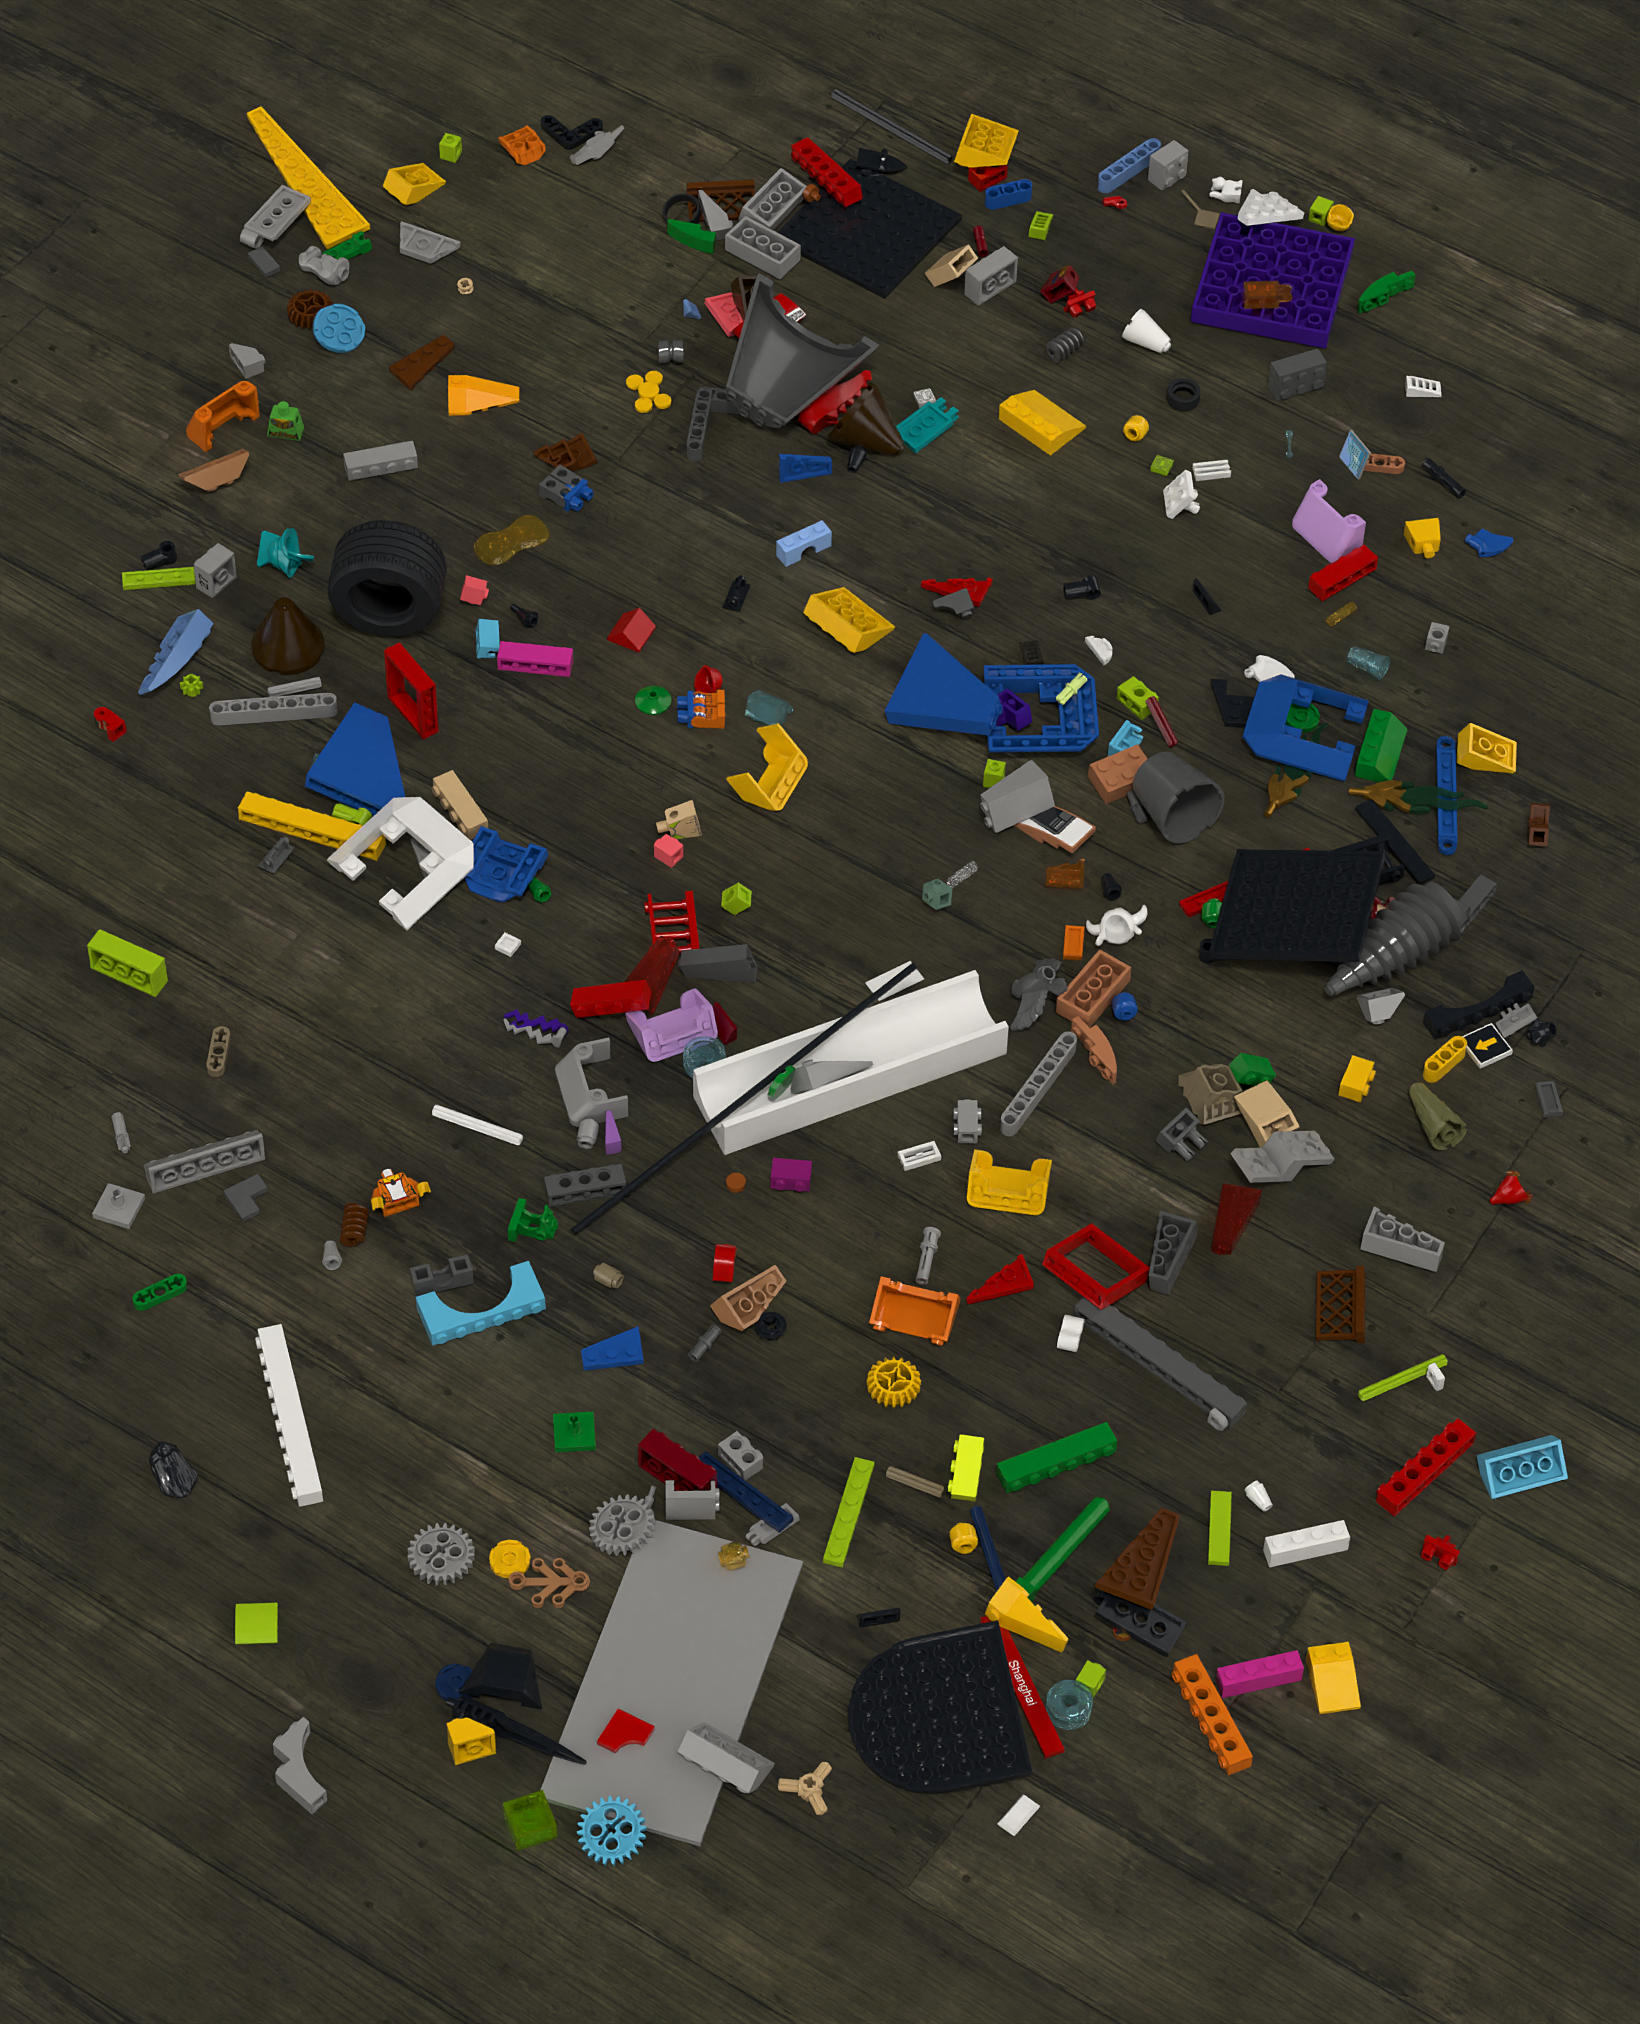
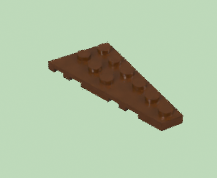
(1141, 1565)

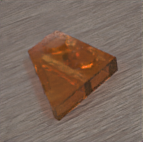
(1066, 875)

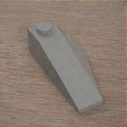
(816, 1074)

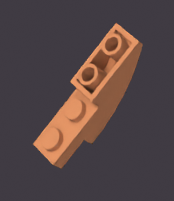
(1100, 1050)

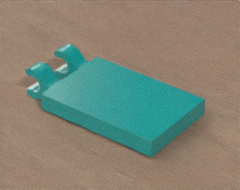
(926, 424)

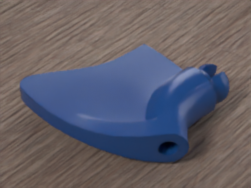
(1488, 543)

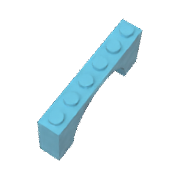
(447, 1324)

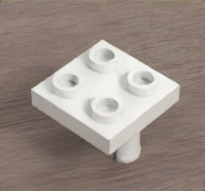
(1180, 495)

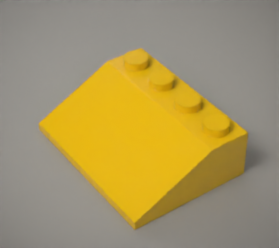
(985, 143)
(1039, 420)
(847, 618)

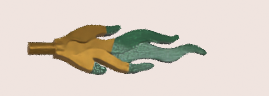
(1289, 787)
(1409, 800)

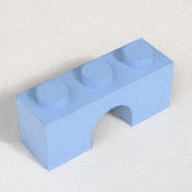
(791, 547)

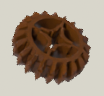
(304, 307)

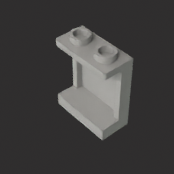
(691, 1504)

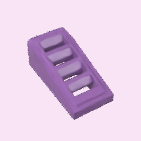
(612, 1137)

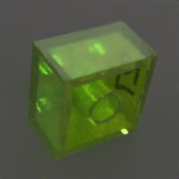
(530, 1820)

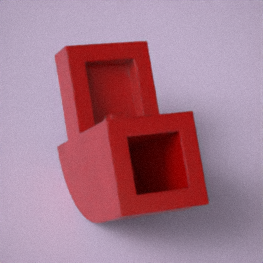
(724, 1262)

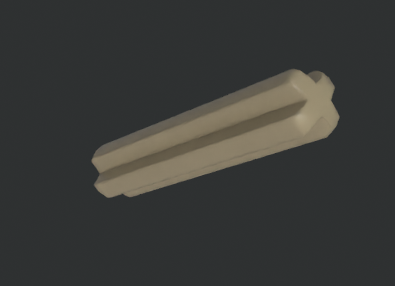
(915, 1481)

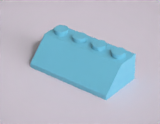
(1522, 1466)

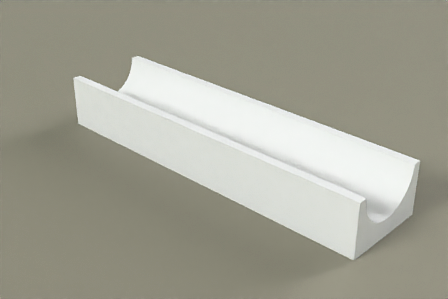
(905, 1038)

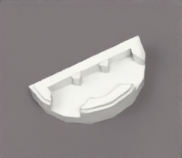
(1101, 648)

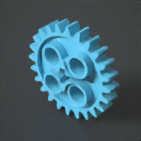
(597, 1819)

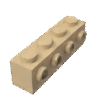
(459, 804)

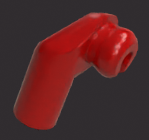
(1116, 201)

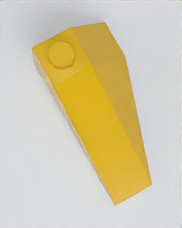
(1020, 1616)

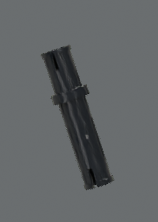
(1439, 473)

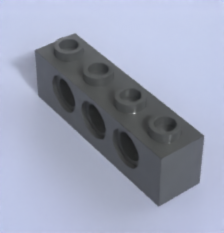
(570, 1186)

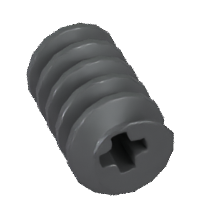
(1064, 344)

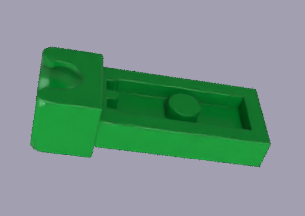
(351, 247)

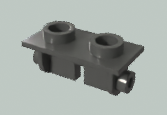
(277, 855)

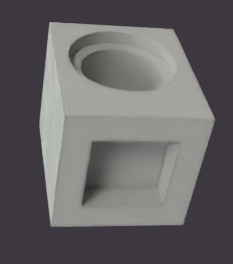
(1437, 637)

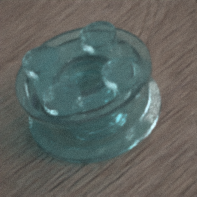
(702, 1048)
(1069, 1692)

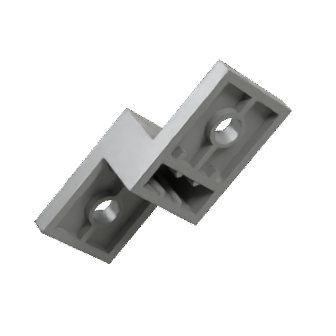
(1282, 1156)

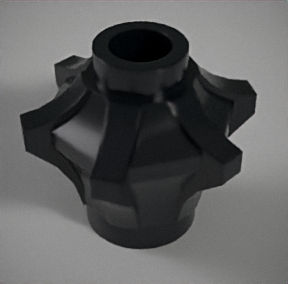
(1541, 1031)

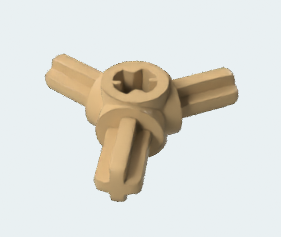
(812, 1780)

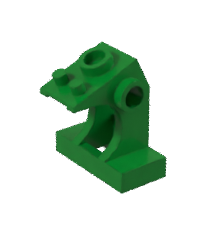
(522, 1219)

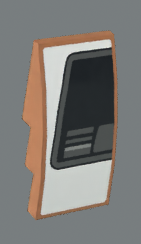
(1058, 828)

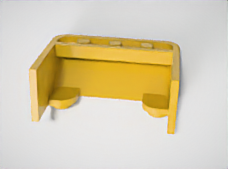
(780, 777)

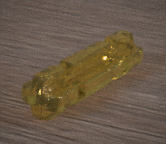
(1341, 613)

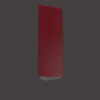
(726, 1028)

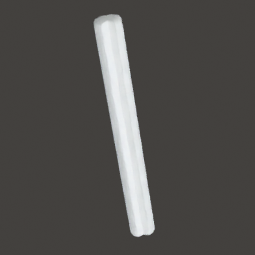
(478, 1125)

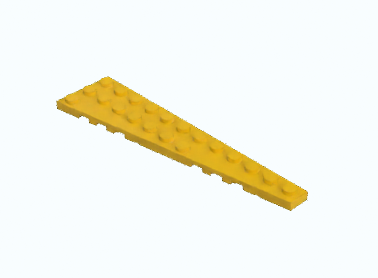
(329, 210)

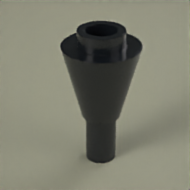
(527, 616)

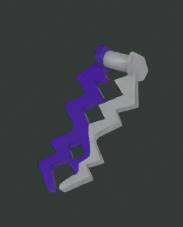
(529, 1024)

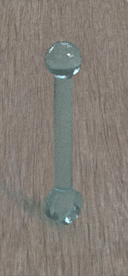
(1289, 434)

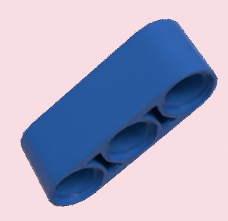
(1008, 194)

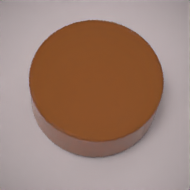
(735, 1182)

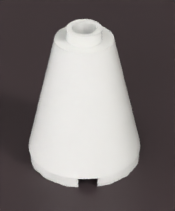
(1146, 333)

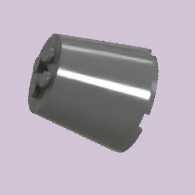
(1177, 796)

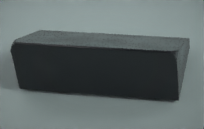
(1205, 597)
(878, 1617)

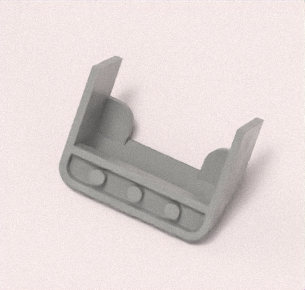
(577, 1097)

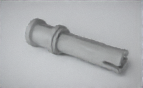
(928, 1248)

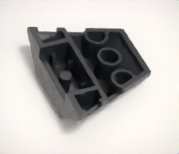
(506, 1674)

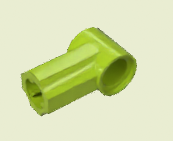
(352, 815)

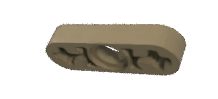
(221, 1058)

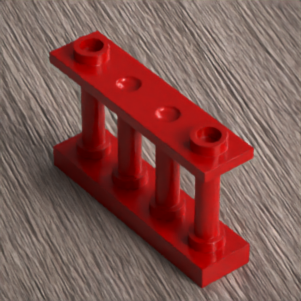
(688, 919)

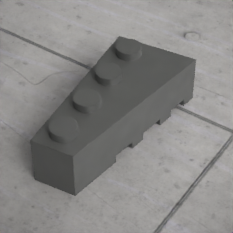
(1171, 1247)

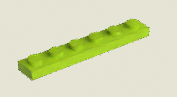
(848, 1512)

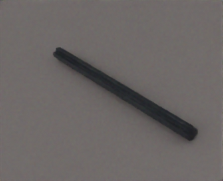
(891, 126)

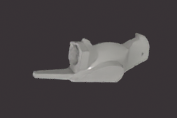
(596, 146)

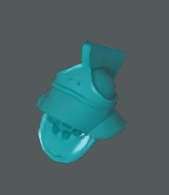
(281, 551)

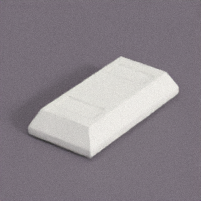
(1018, 1815)

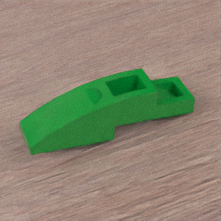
(1379, 292)

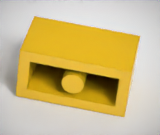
(1356, 1079)

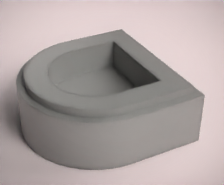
(1217, 1420)

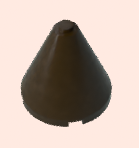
(869, 424)
(287, 640)

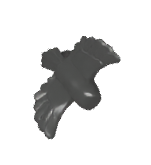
(1033, 991)

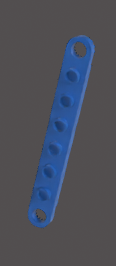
(1447, 780)

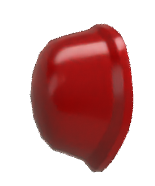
(708, 680)

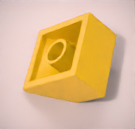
(470, 1740)

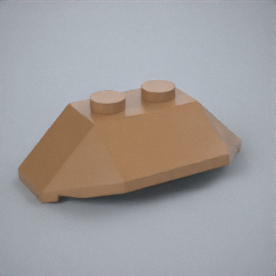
(217, 472)

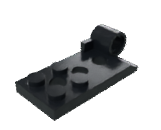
(1143, 1632)

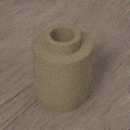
(608, 1276)

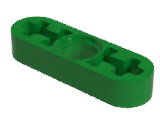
(163, 1284)

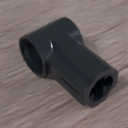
(164, 554)
(1086, 588)

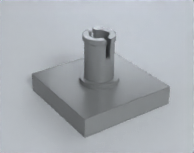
(118, 1206)

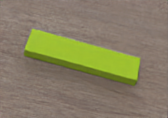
(158, 578)
(1219, 1528)

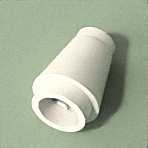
(1258, 1495)

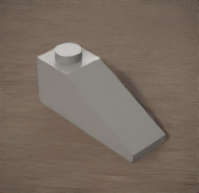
(714, 217)

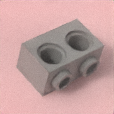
(737, 1458)

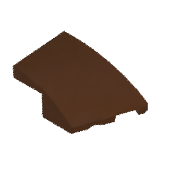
(571, 454)

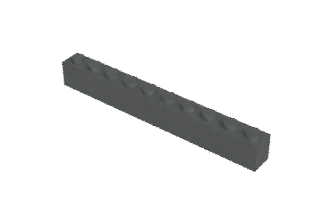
(1161, 1360)

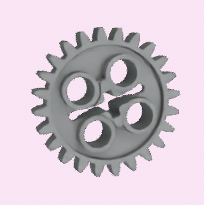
(622, 1525)
(441, 1554)

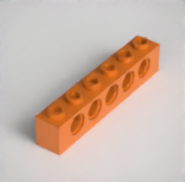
(1193, 1669)

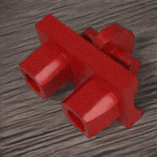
(1080, 299)
(1442, 1549)

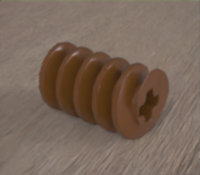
(354, 1224)

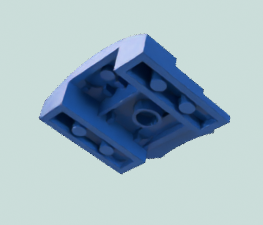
(502, 867)

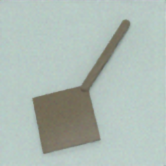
(1204, 218)

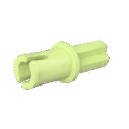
(1071, 689)

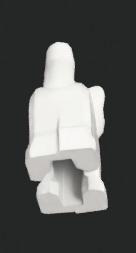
(1230, 190)

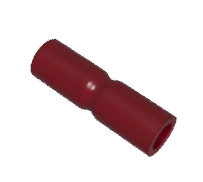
(980, 241)

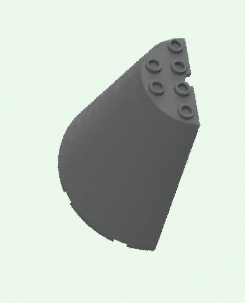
(782, 364)

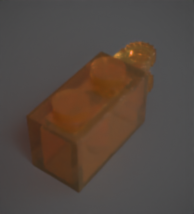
(1265, 294)

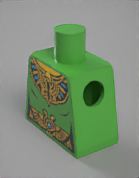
(285, 422)

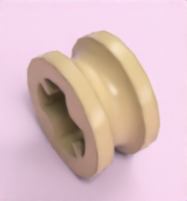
(465, 290)

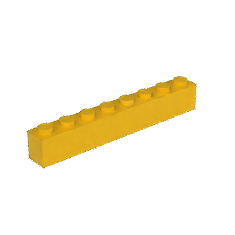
(303, 823)

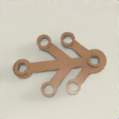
(552, 1582)

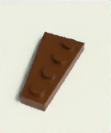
(417, 364)

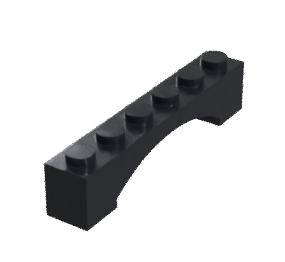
(1443, 1021)

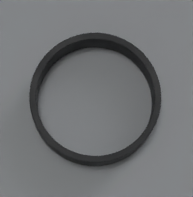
(682, 197)

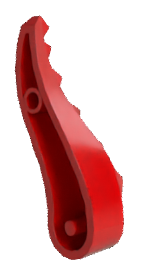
(832, 403)

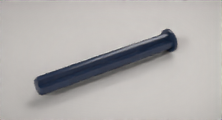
(988, 1546)

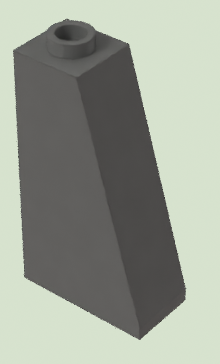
(719, 963)

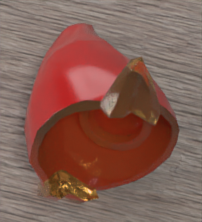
(1511, 1191)

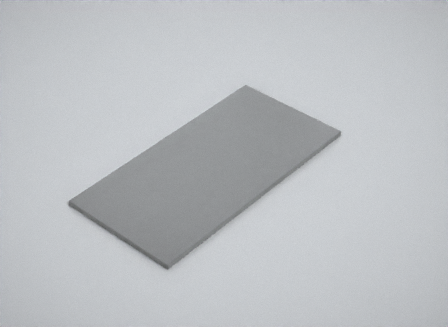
(676, 1653)

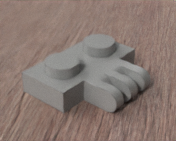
(1515, 1019)

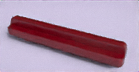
(1161, 721)

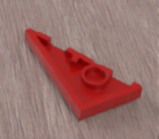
(977, 589)
(1009, 1280)

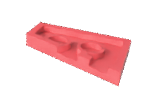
(724, 311)

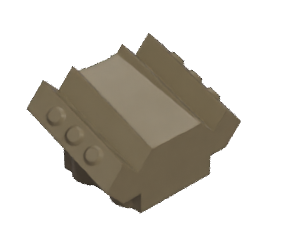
(1211, 1092)

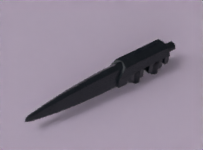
(509, 1728)

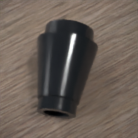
(856, 458)
(1111, 888)

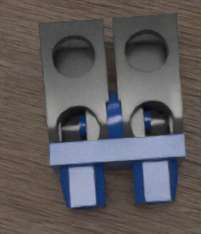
(565, 489)

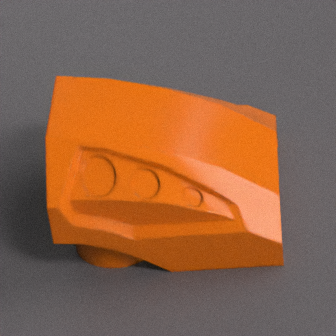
(523, 145)

